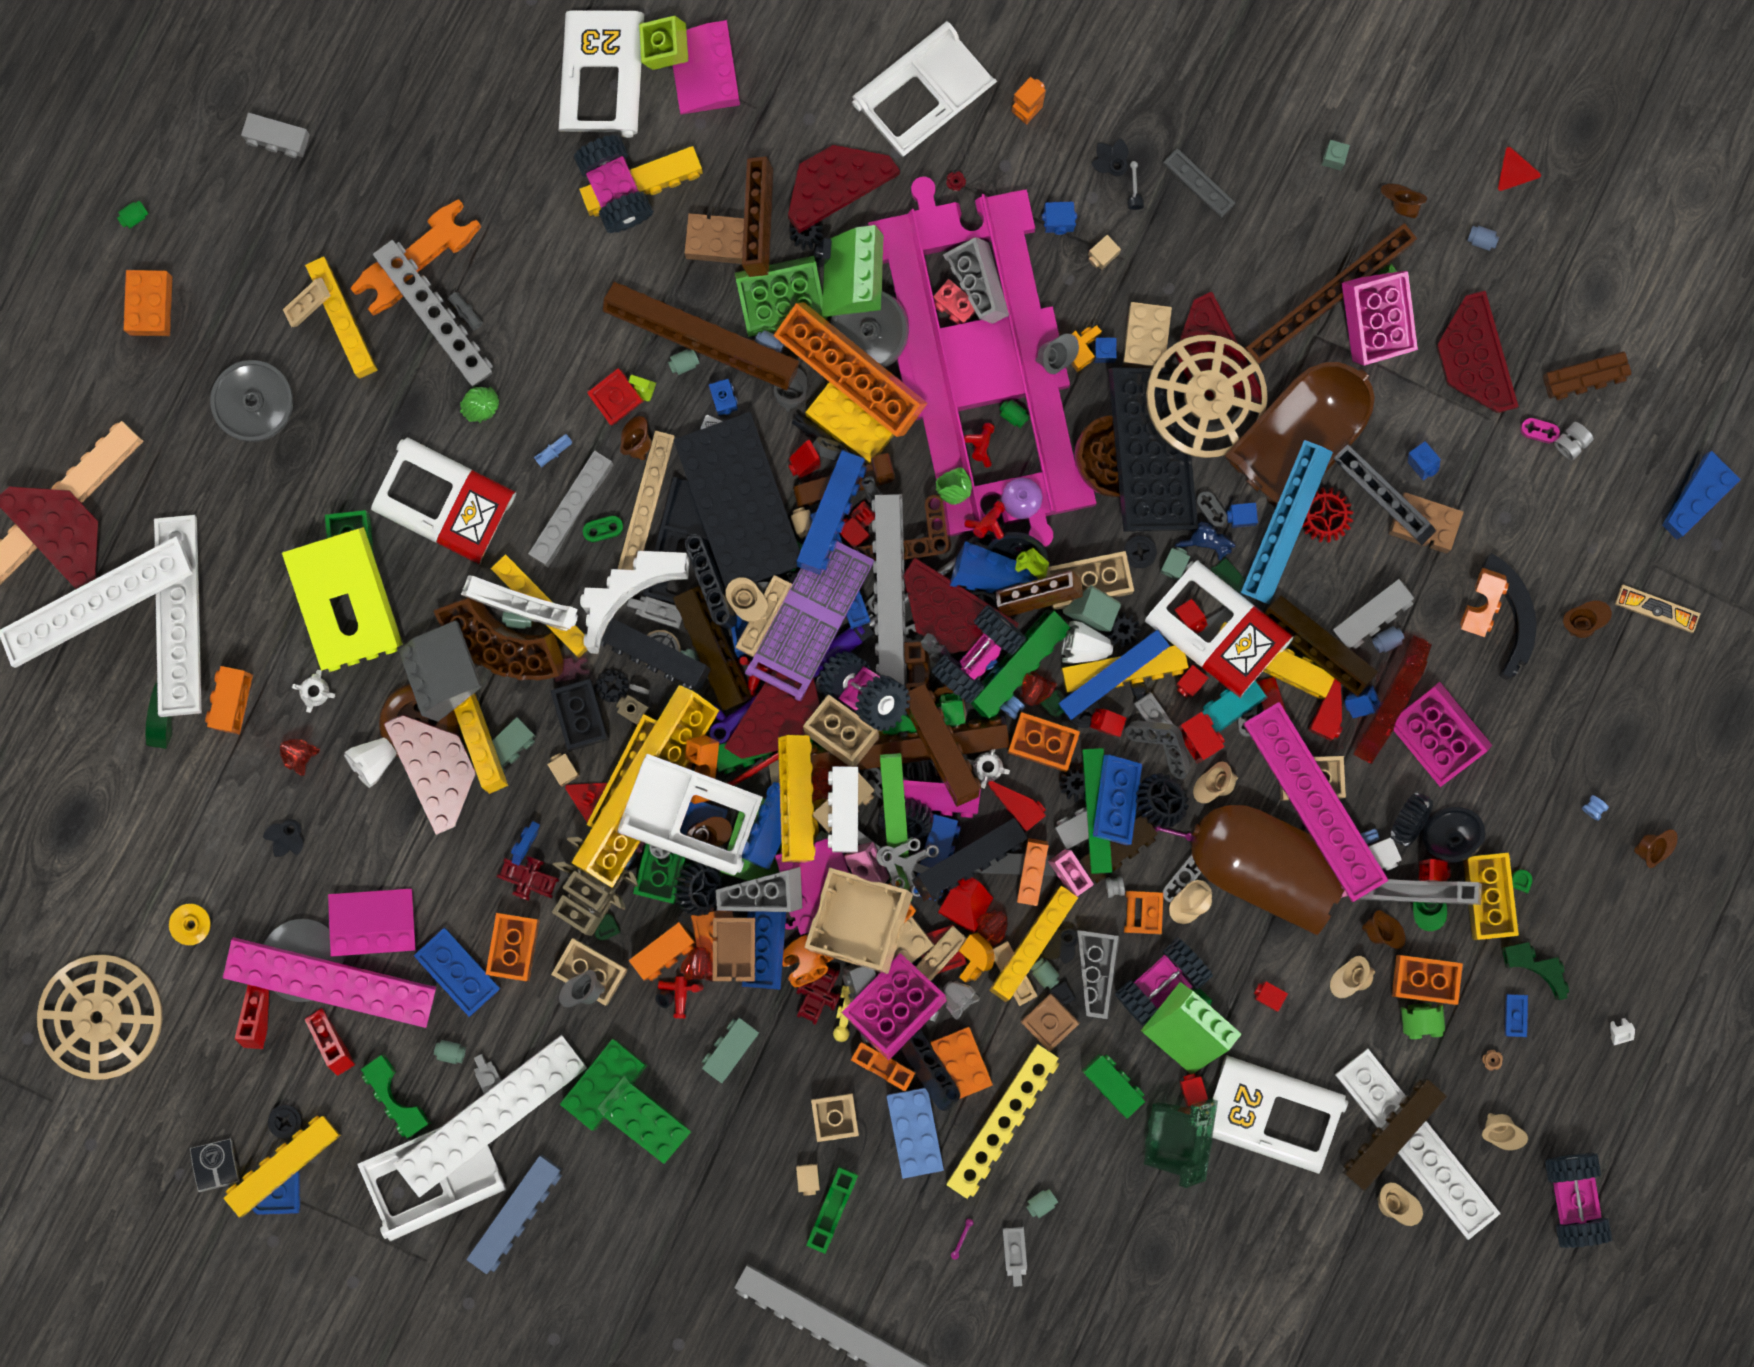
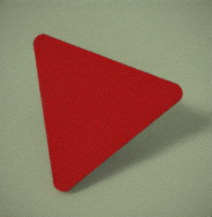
(1516, 170)
(586, 797)

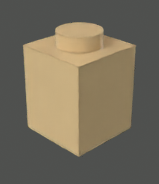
(1103, 252)
(563, 769)
(808, 1179)

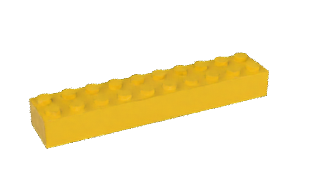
(606, 850)

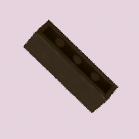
(1142, 835)

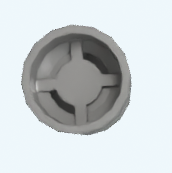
(1571, 443)

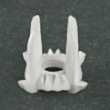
(323, 694)
(992, 776)

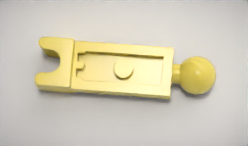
(841, 1032)

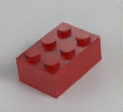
(1200, 737)

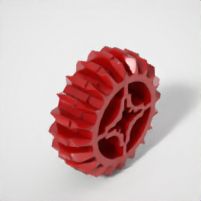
(1343, 513)

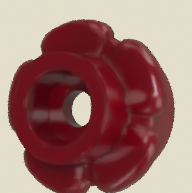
(955, 186)

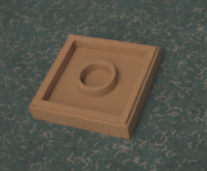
(1050, 1022)

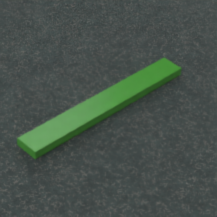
(894, 806)

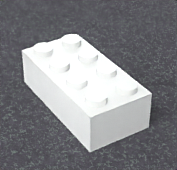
(844, 809)

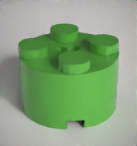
(1423, 1020)

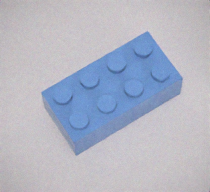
(914, 1132)

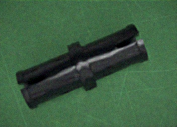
(810, 428)

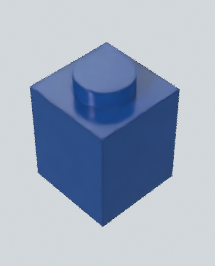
(1105, 350)
(1242, 515)
(1364, 704)

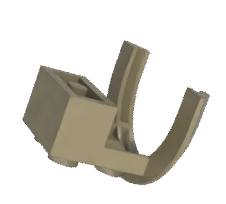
(590, 890)
(578, 913)

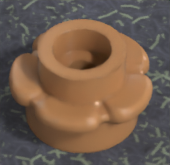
(1497, 1060)

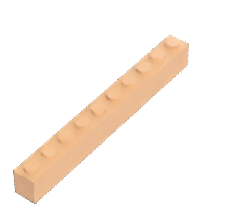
(81, 481)

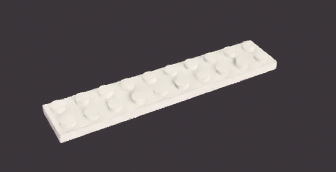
(95, 602)
(179, 626)
(490, 1116)
(1424, 1152)

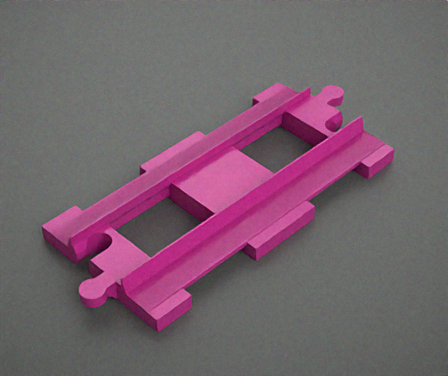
(981, 360)

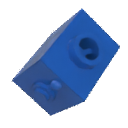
(1059, 217)
(729, 402)
(1424, 461)

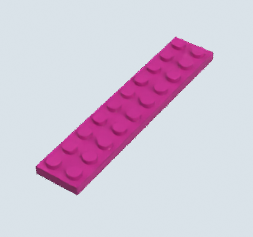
(1315, 802)
(329, 982)

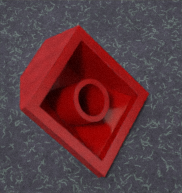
(966, 903)

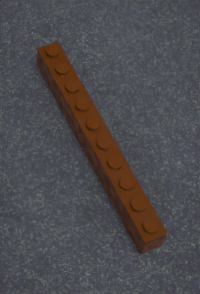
(1330, 294)
(700, 336)
(972, 736)

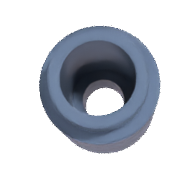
(1483, 238)
(769, 341)
(1388, 639)

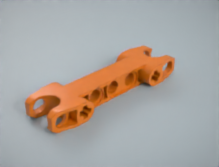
(422, 252)
(812, 964)

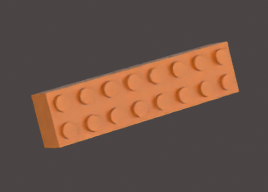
(850, 369)

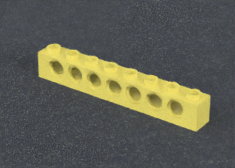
(969, 1187)

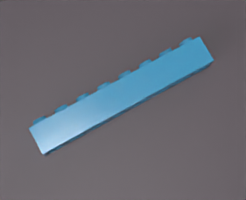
(1286, 522)

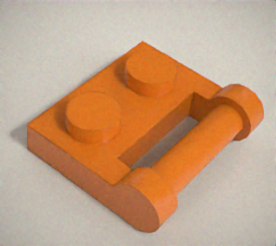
(1150, 912)

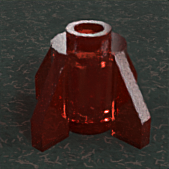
(1036, 688)
(296, 754)
(821, 785)
(992, 926)
(698, 965)

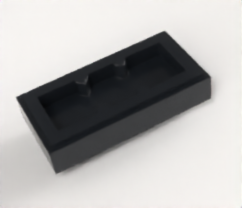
(823, 252)

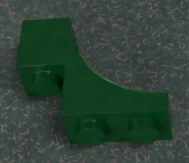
(1549, 969)

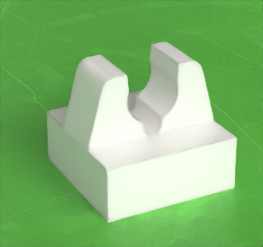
(1622, 1033)

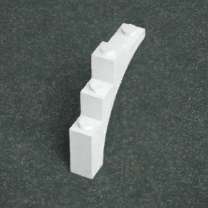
(623, 584)
(513, 602)

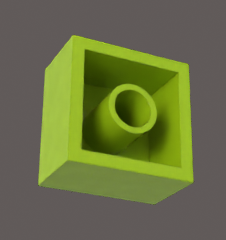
(663, 42)

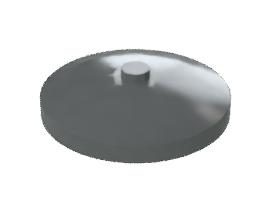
(879, 332)
(251, 401)
(305, 938)

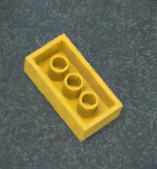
(848, 423)
(1497, 911)

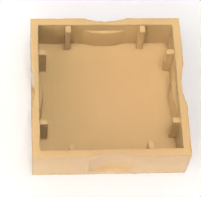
(859, 921)

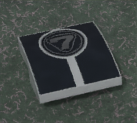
(214, 1165)

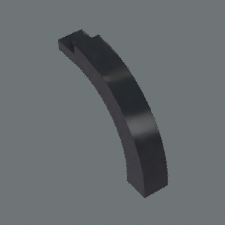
(1523, 614)

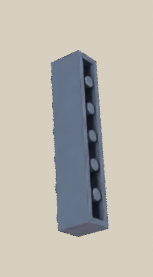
(514, 1214)

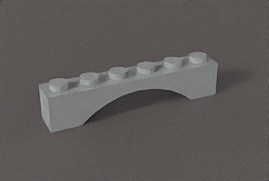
(581, 491)
(1427, 892)

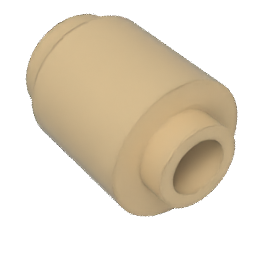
(801, 521)

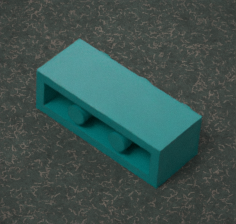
(1231, 707)

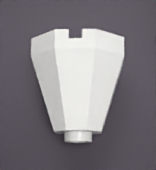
(1084, 644)
(371, 760)

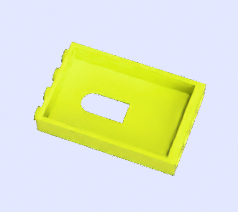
(334, 569)

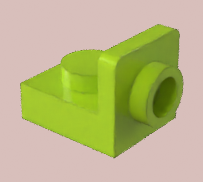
(643, 387)
(1033, 562)

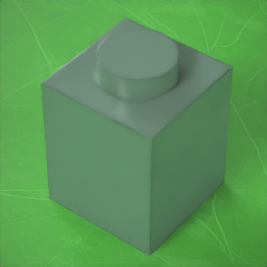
(1335, 155)
(1175, 563)

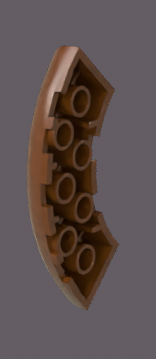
(501, 648)

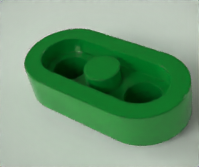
(603, 529)

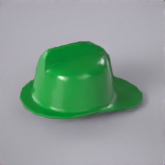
(1430, 915)

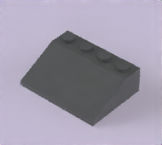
(440, 670)

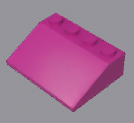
(709, 75)
(1379, 317)
(1440, 734)
(938, 798)
(813, 880)
(371, 922)
(894, 1006)

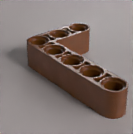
(813, 491)
(934, 535)

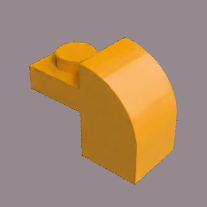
(1084, 355)
(980, 954)

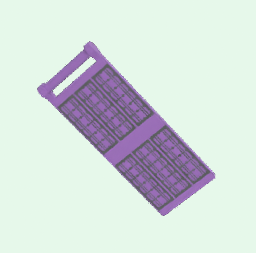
(810, 620)

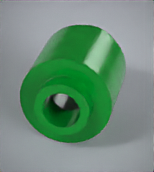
(132, 214)
(1014, 413)

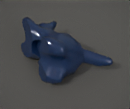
(1206, 537)

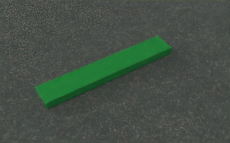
(1098, 848)

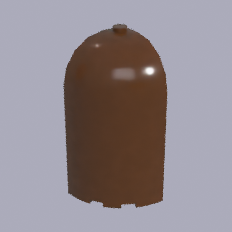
(1320, 406)
(1266, 864)

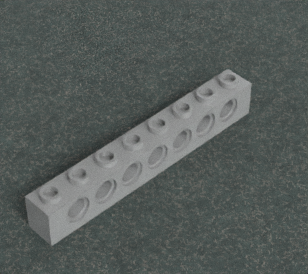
(396, 251)

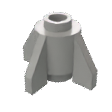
(959, 997)

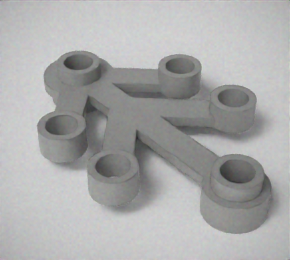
(908, 864)

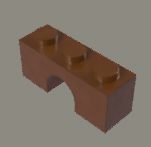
(918, 665)

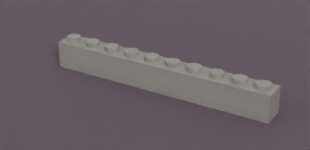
(889, 586)
(821, 1321)

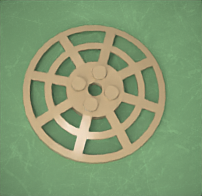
(1194, 395)
(111, 1021)

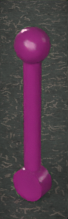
(1188, 836)
(955, 1254)

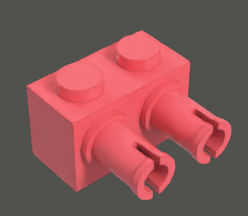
(954, 302)

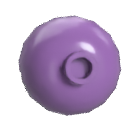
(1022, 498)

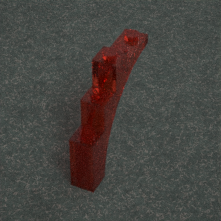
(1394, 701)

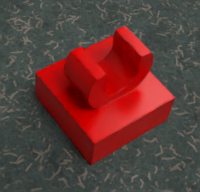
(863, 515)

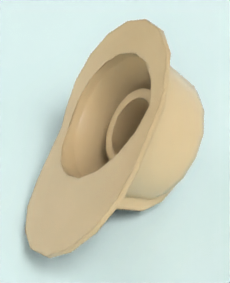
(746, 599)
(1215, 783)
(1191, 902)
(1352, 977)
(1503, 1132)
(1399, 1204)

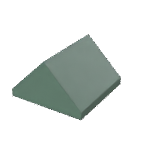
(1094, 609)

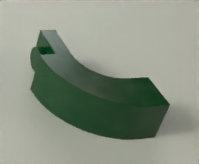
(158, 728)

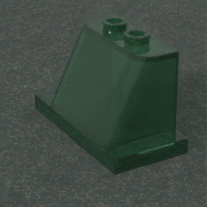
(1181, 1140)

